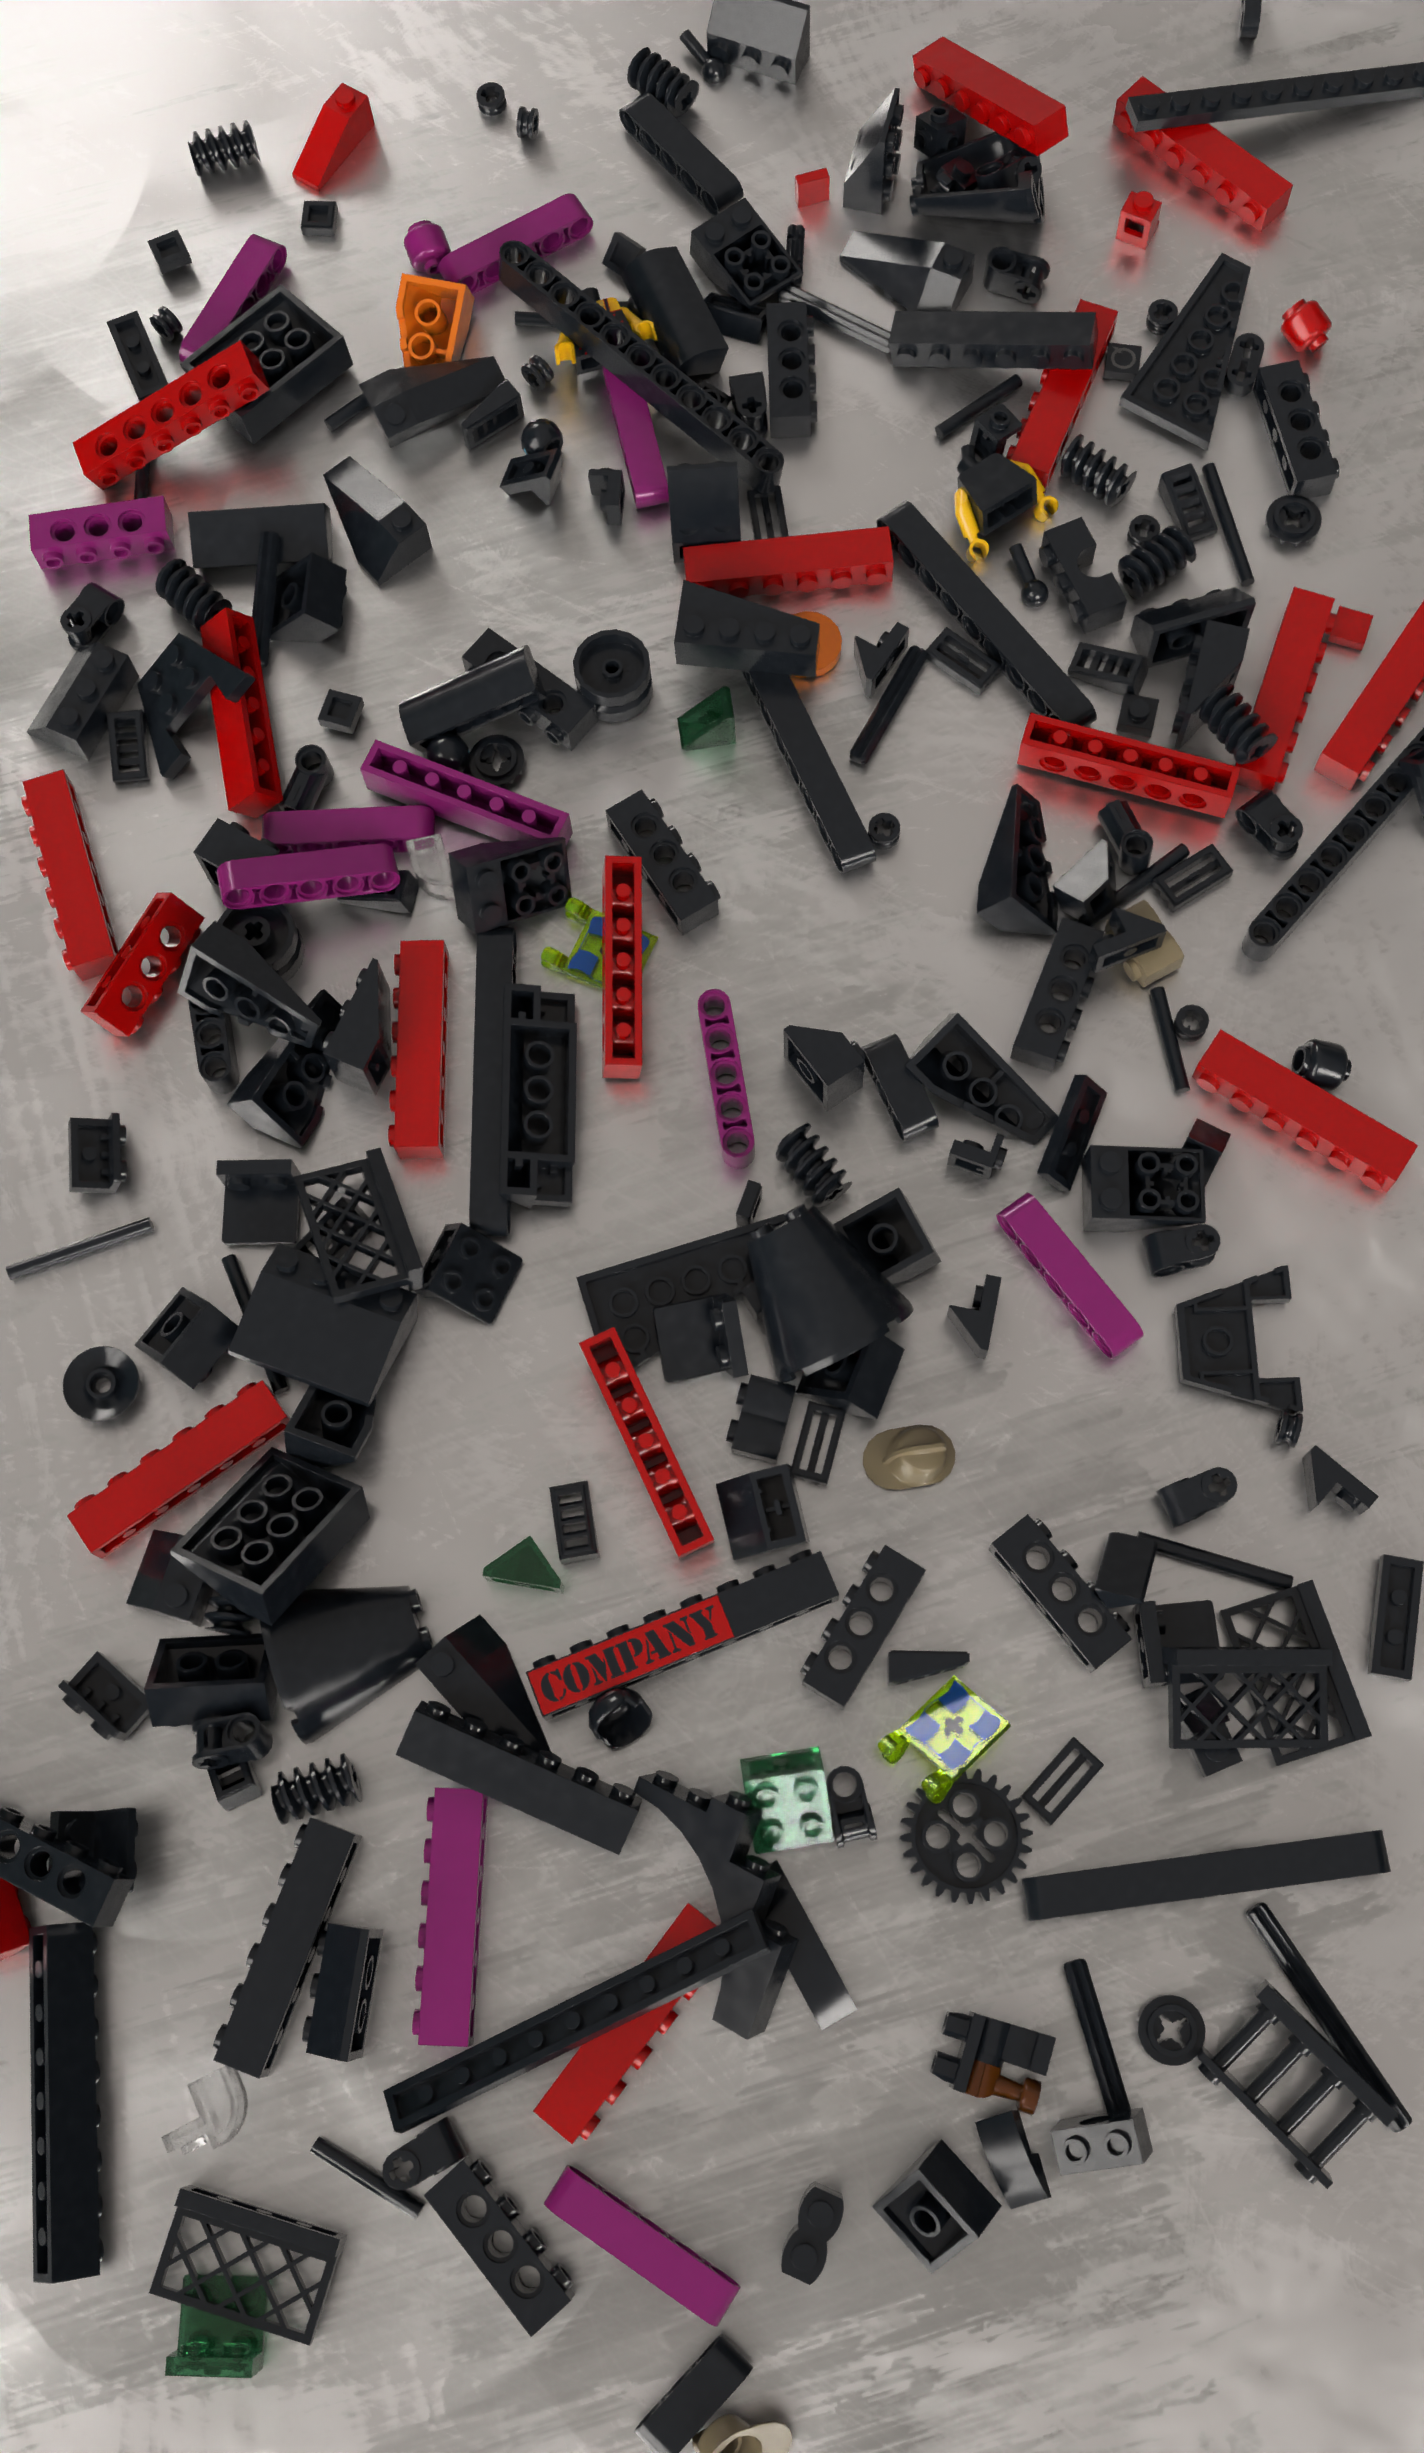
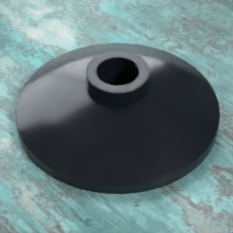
(86, 1375)

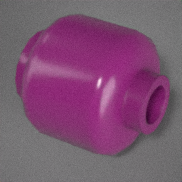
(426, 246)

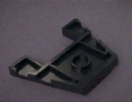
(176, 688)
(1220, 1346)

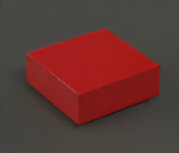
(812, 187)
(1350, 628)

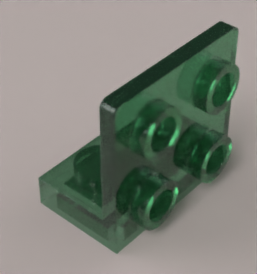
(793, 1798)
(215, 2344)

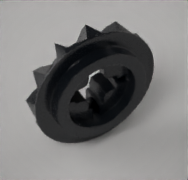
(1295, 508)
(484, 753)
(1191, 2030)

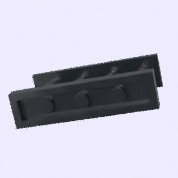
(1335, 2074)

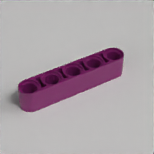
(542, 230)
(241, 288)
(637, 443)
(347, 827)
(307, 876)
(726, 1062)
(1069, 1275)
(642, 2245)

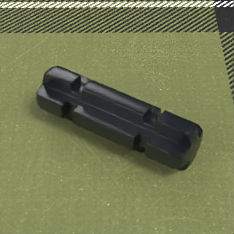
(795, 247)

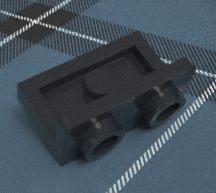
(96, 1154)
(106, 1697)

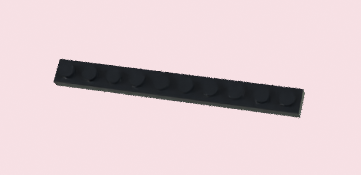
(1276, 97)
(576, 2021)

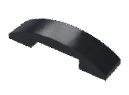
(810, 1963)

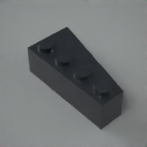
(742, 635)

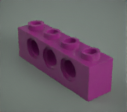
(101, 532)

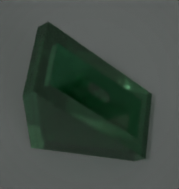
(708, 722)
(524, 1567)

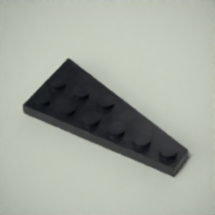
(1188, 367)
(629, 1291)

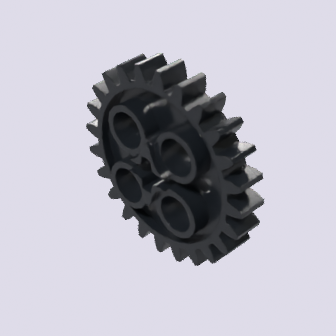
(941, 1863)

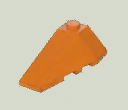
(432, 319)

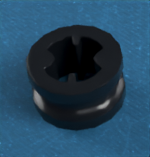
(491, 90)
(527, 123)
(1162, 307)
(166, 323)
(537, 372)
(1142, 522)
(887, 821)
(1195, 1012)
(1288, 1428)

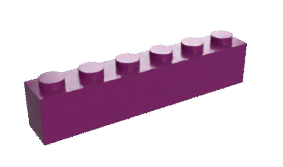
(460, 796)
(452, 1918)

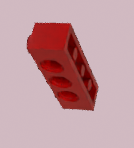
(106, 1002)

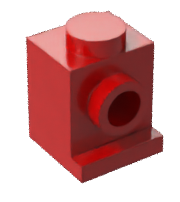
(1142, 210)

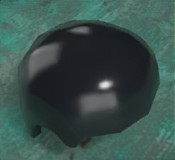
(619, 1717)

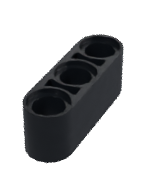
(215, 1055)
(899, 1088)
(694, 2398)

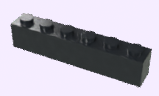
(994, 339)
(520, 1776)
(286, 1949)

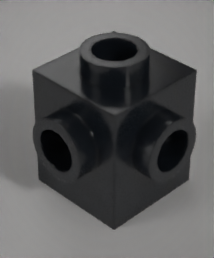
(939, 130)

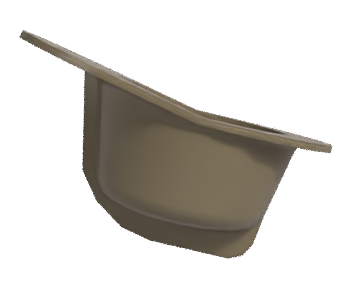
(909, 1457)
(735, 2435)

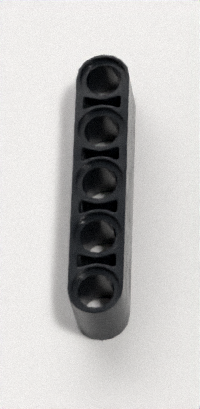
(681, 153)

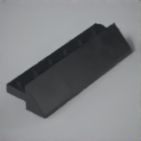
(537, 1096)

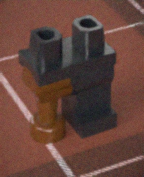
(984, 2049)

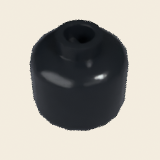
(1322, 1063)

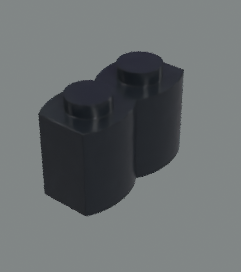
(762, 1418)
(806, 2243)

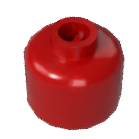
(1306, 326)

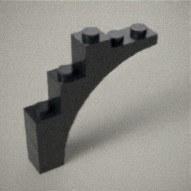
(721, 1836)

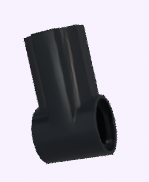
(307, 784)
(1126, 835)

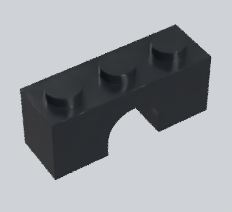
(1091, 600)

